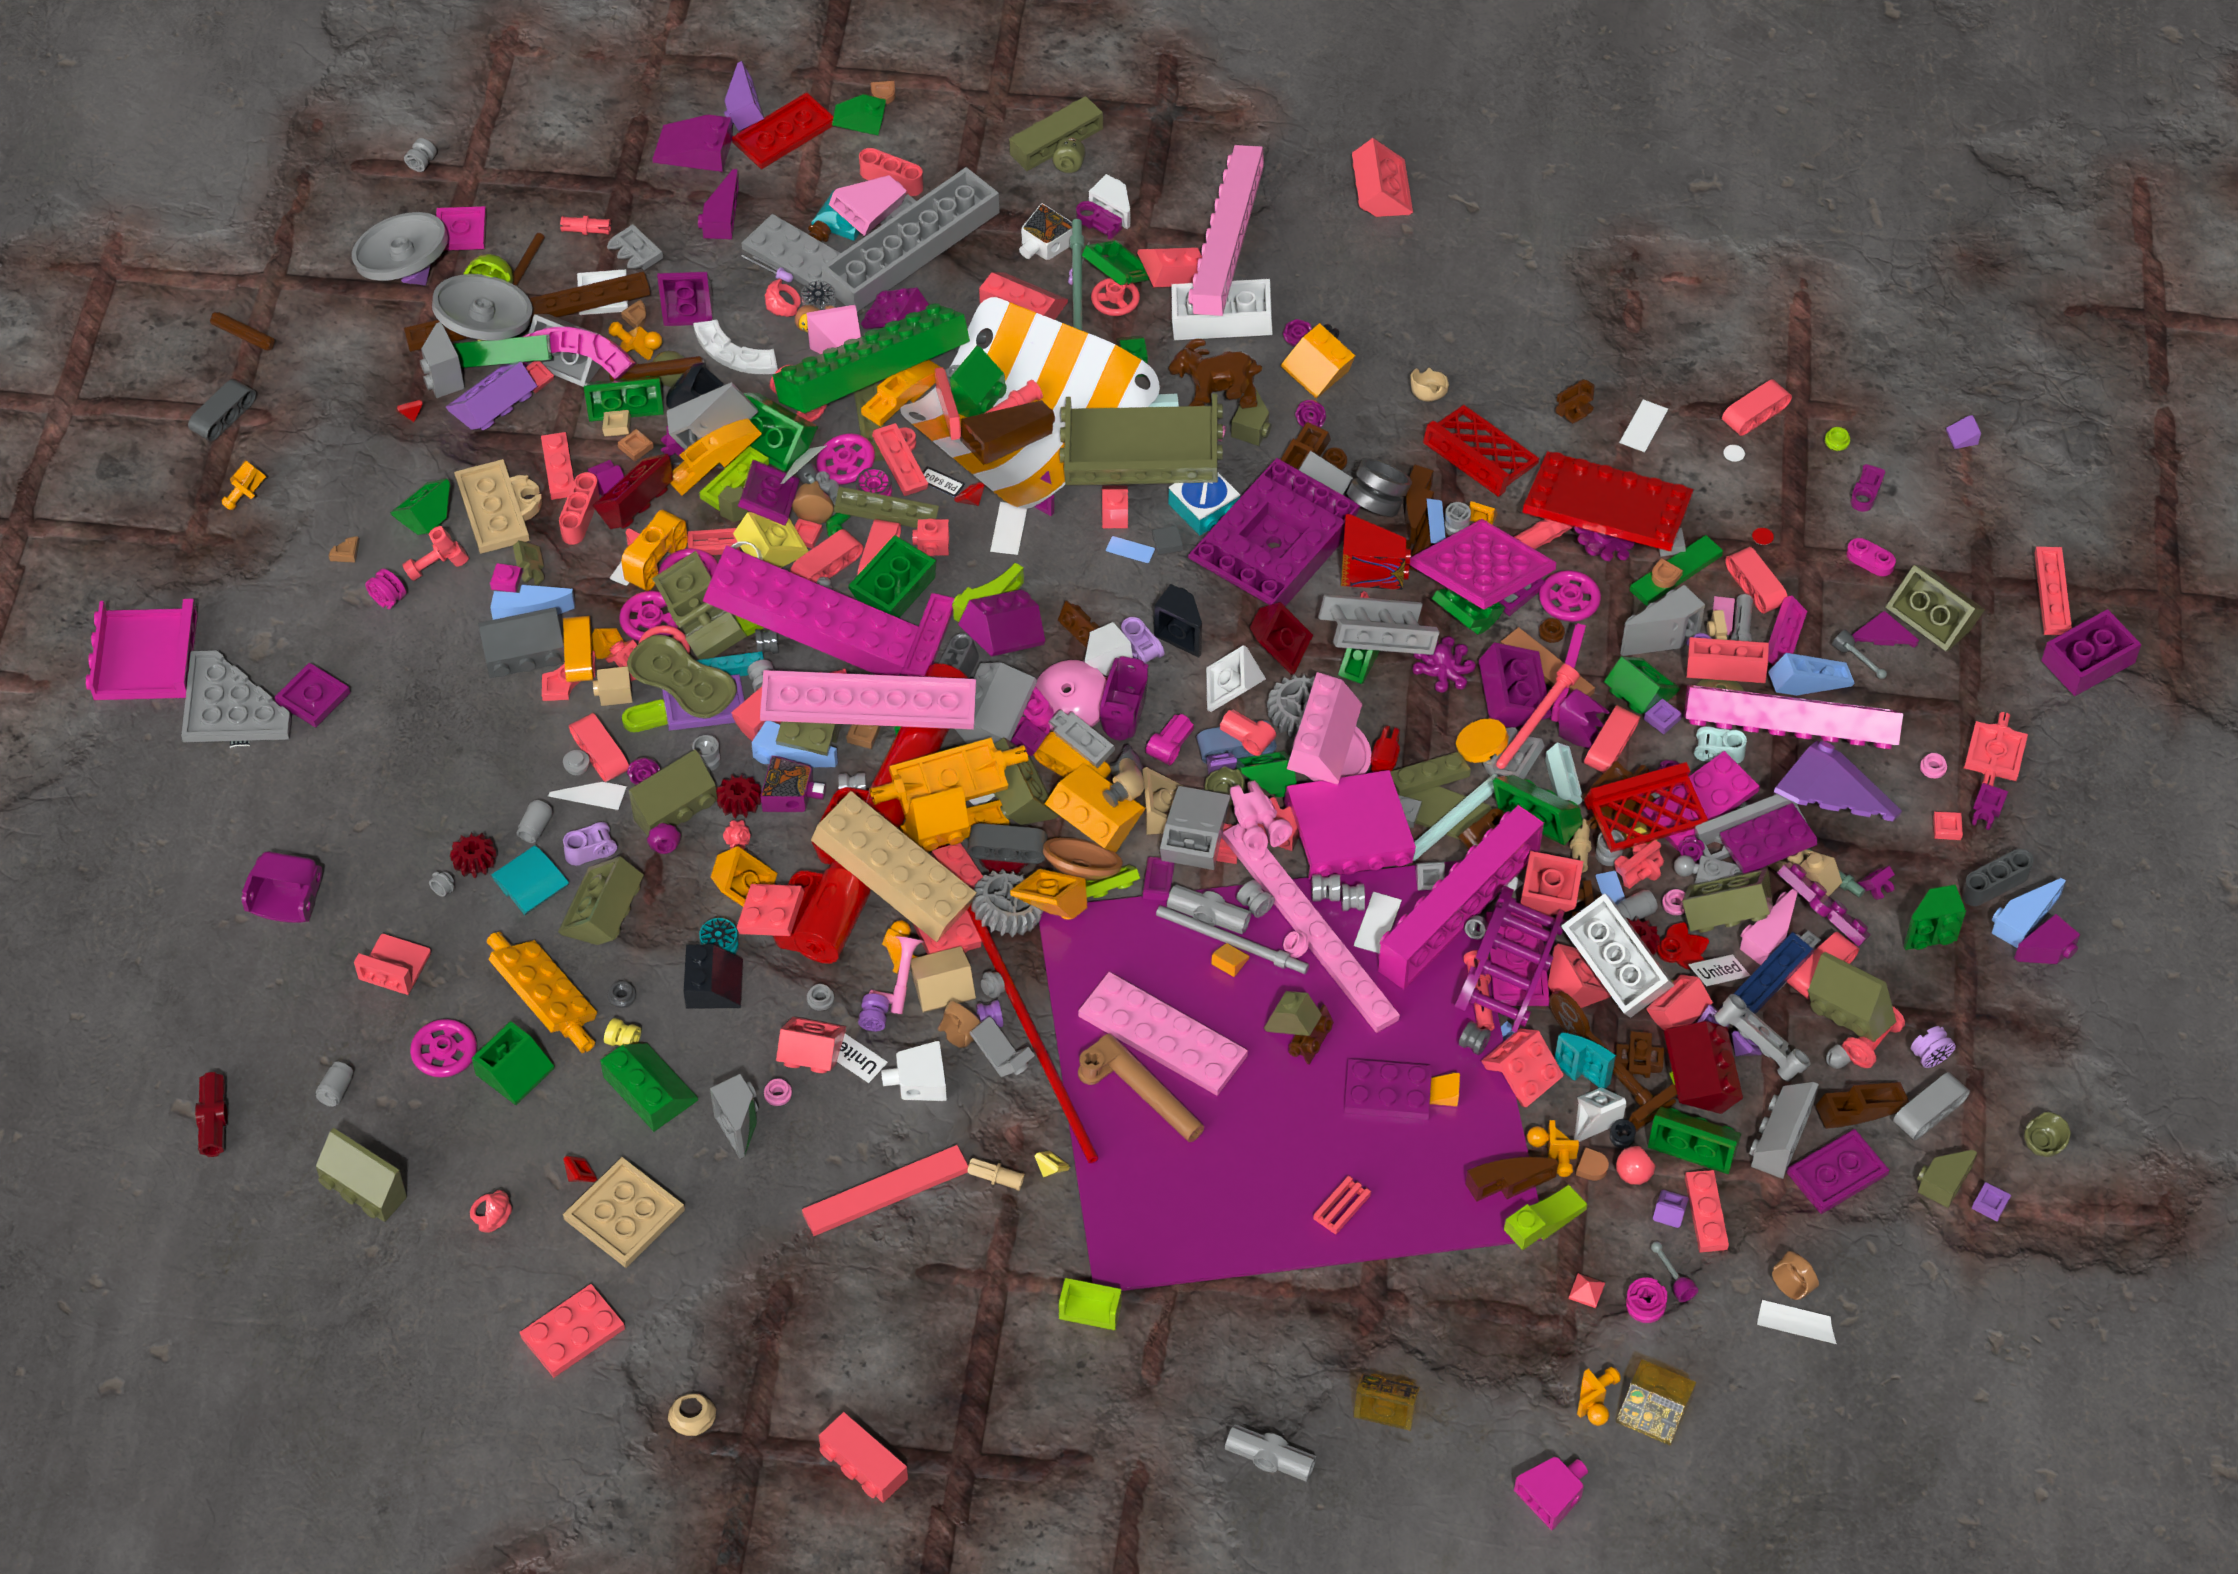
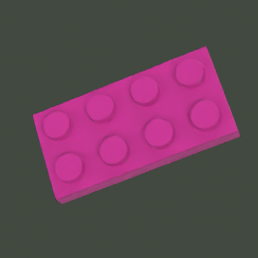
(1720, 788)
(1505, 991)

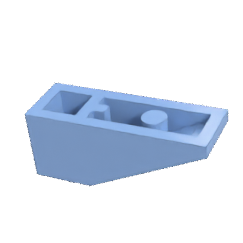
(1806, 675)
(765, 746)
(2026, 912)

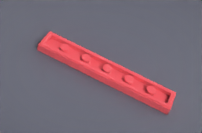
(885, 1190)

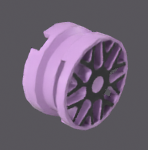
(1933, 1047)

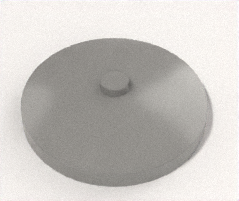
(399, 246)
(481, 307)

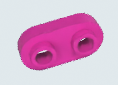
(1869, 557)
(1038, 709)

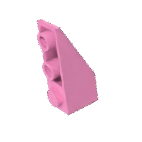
(1767, 934)

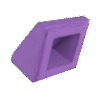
(1964, 433)
(1218, 761)
(1670, 1208)

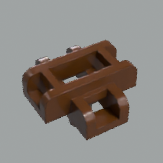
(1575, 401)
(1641, 1051)

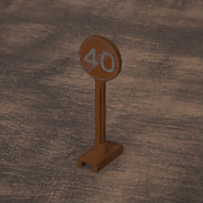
(1574, 1022)

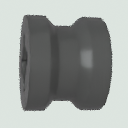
(766, 641)
(1475, 1038)

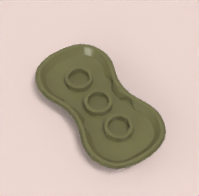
(667, 665)

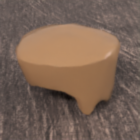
(812, 503)
(958, 1024)
(1795, 1276)

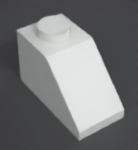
(1112, 196)

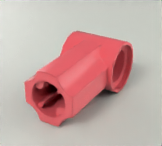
(1253, 735)

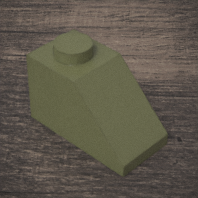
(1251, 423)
(1294, 1015)
(1945, 1176)

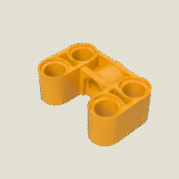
(662, 535)

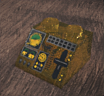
(1386, 1401)
(1656, 1402)

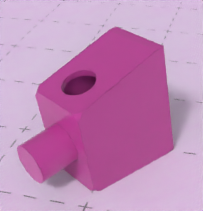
(1552, 1489)

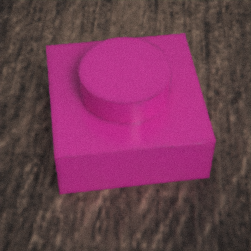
(506, 578)

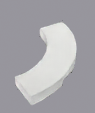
(730, 355)

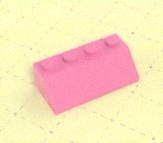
(1325, 730)

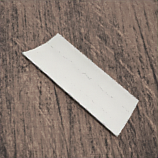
(1796, 1321)

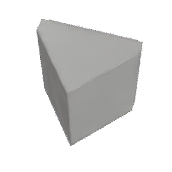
(1428, 874)

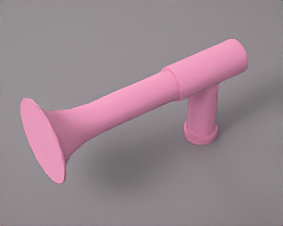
(898, 998)

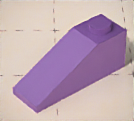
(742, 99)

